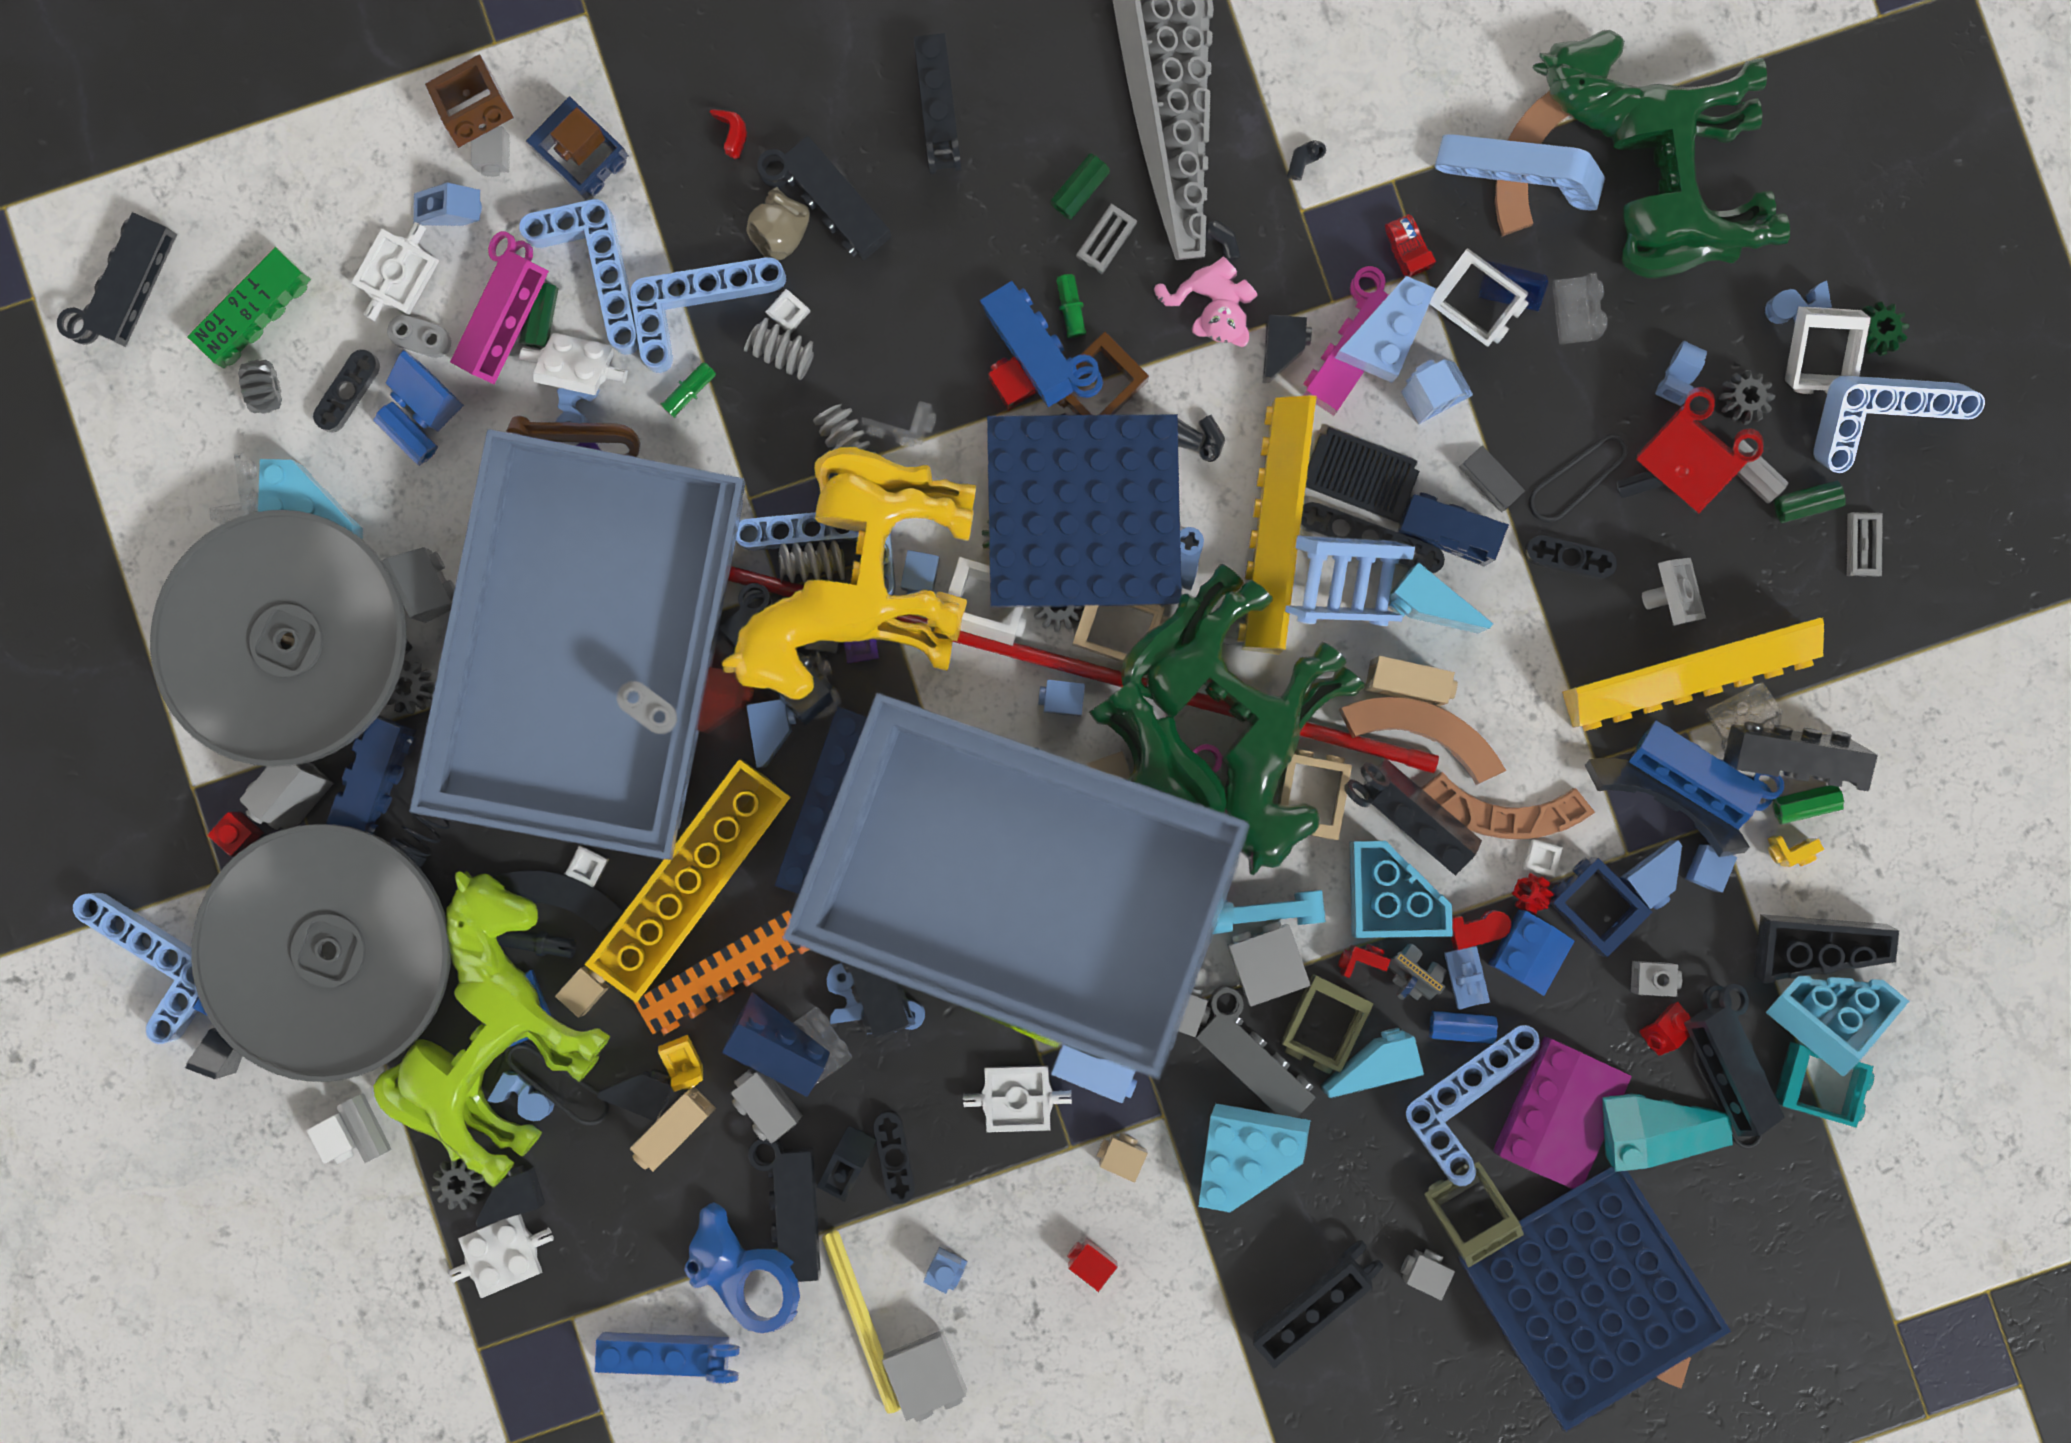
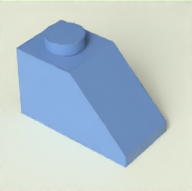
(447, 205)
(769, 728)
(1656, 875)

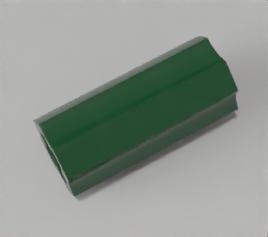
(1080, 186)
(538, 324)
(1809, 501)

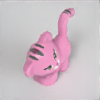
(1222, 317)

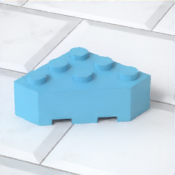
(292, 487)
(1392, 896)
(1838, 1016)
(1248, 1154)

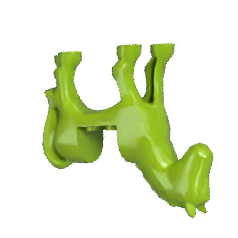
(444, 1091)

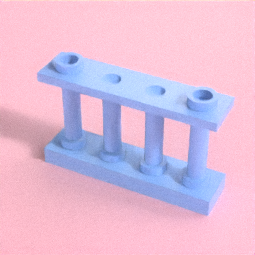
(1342, 551)

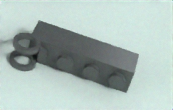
(1251, 1062)

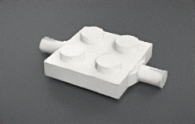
(395, 271)
(573, 364)
(1017, 1098)
(500, 1255)

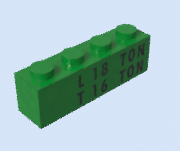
(249, 308)

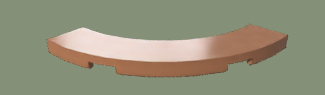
(1512, 197)
(1429, 722)
(1508, 821)

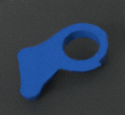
(724, 1265)

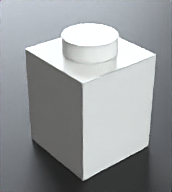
(332, 1140)

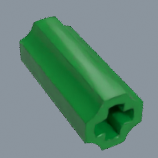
(1808, 804)

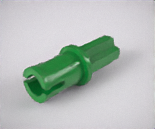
(1071, 306)
(688, 389)

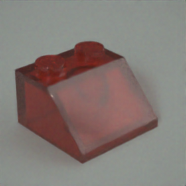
(722, 699)

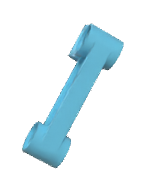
(1306, 907)

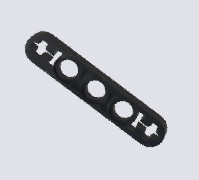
(1359, 526)

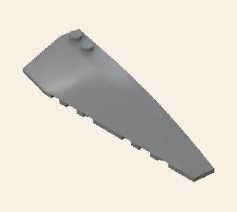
(1167, 81)

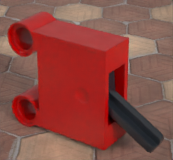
(1690, 457)

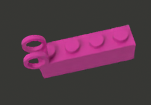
(500, 310)
(1336, 377)

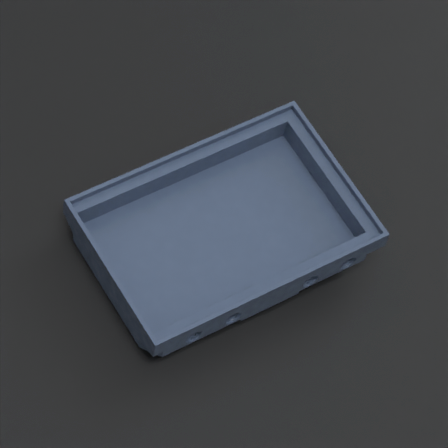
(564, 591)
(1018, 884)

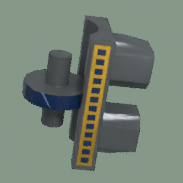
(1414, 979)

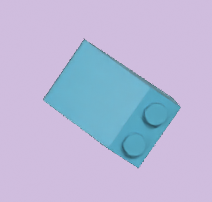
(1428, 599)
(1378, 1063)

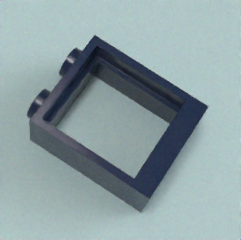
(542, 141)
(1621, 928)

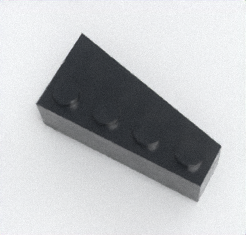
(1800, 754)
(1812, 946)

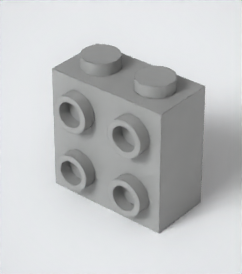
(285, 794)
(1268, 963)
(765, 1105)
(925, 1376)

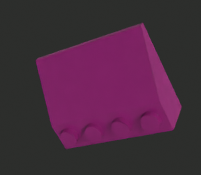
(1559, 1114)

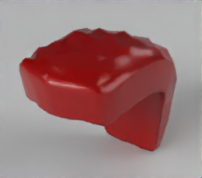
(737, 132)

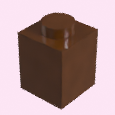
(576, 137)

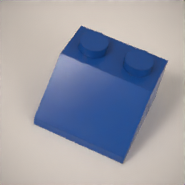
(422, 392)
(1531, 952)

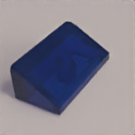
(1530, 281)

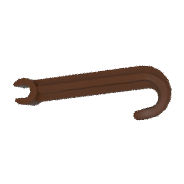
(577, 432)

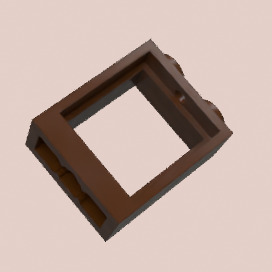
(459, 86)
(1123, 363)

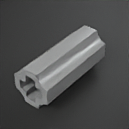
(1761, 476)
(363, 1127)

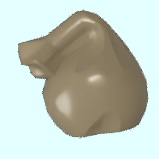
(777, 225)

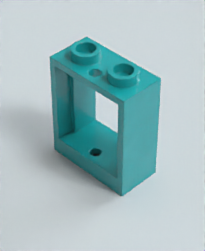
(1793, 1076)

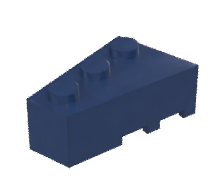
(1453, 529)
(776, 1047)

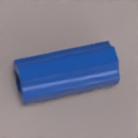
(405, 433)
(1463, 1027)

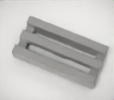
(1092, 260)
(1852, 544)

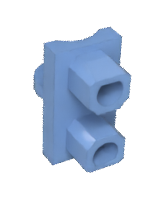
(1466, 977)

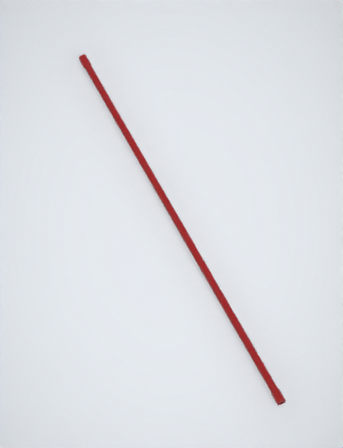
(1410, 757)

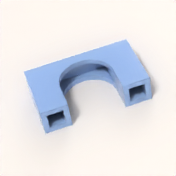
(1094, 1073)

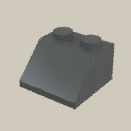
(421, 583)

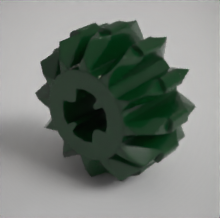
(1891, 325)

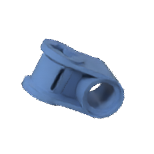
(1190, 557)

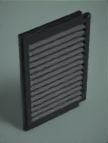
(1362, 474)

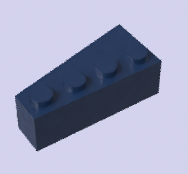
(372, 775)

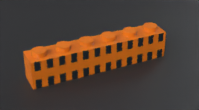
(718, 975)

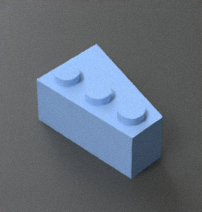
(1389, 332)
(1435, 389)

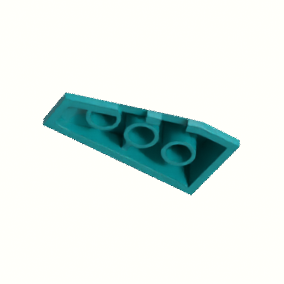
(1655, 1132)

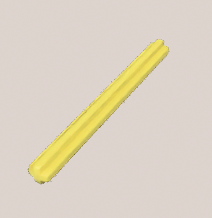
(860, 1318)

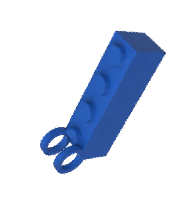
(1037, 350)
(1702, 776)
(666, 1355)

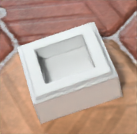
(787, 311)
(1542, 858)
(587, 866)

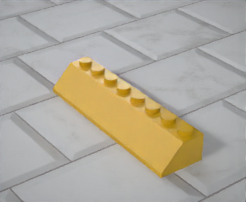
(1278, 519)
(1695, 673)
(689, 882)

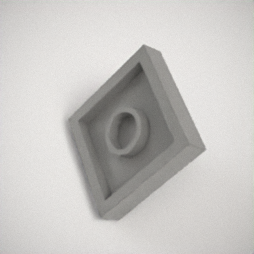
(1678, 592)

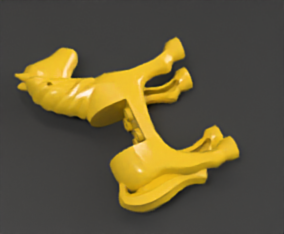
(869, 499)

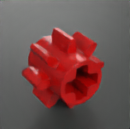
(1532, 893)

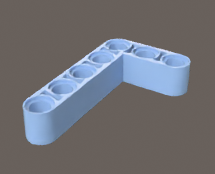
(1524, 162)
(601, 262)
(693, 295)
(1890, 401)
(796, 524)
(156, 955)
(1465, 1096)

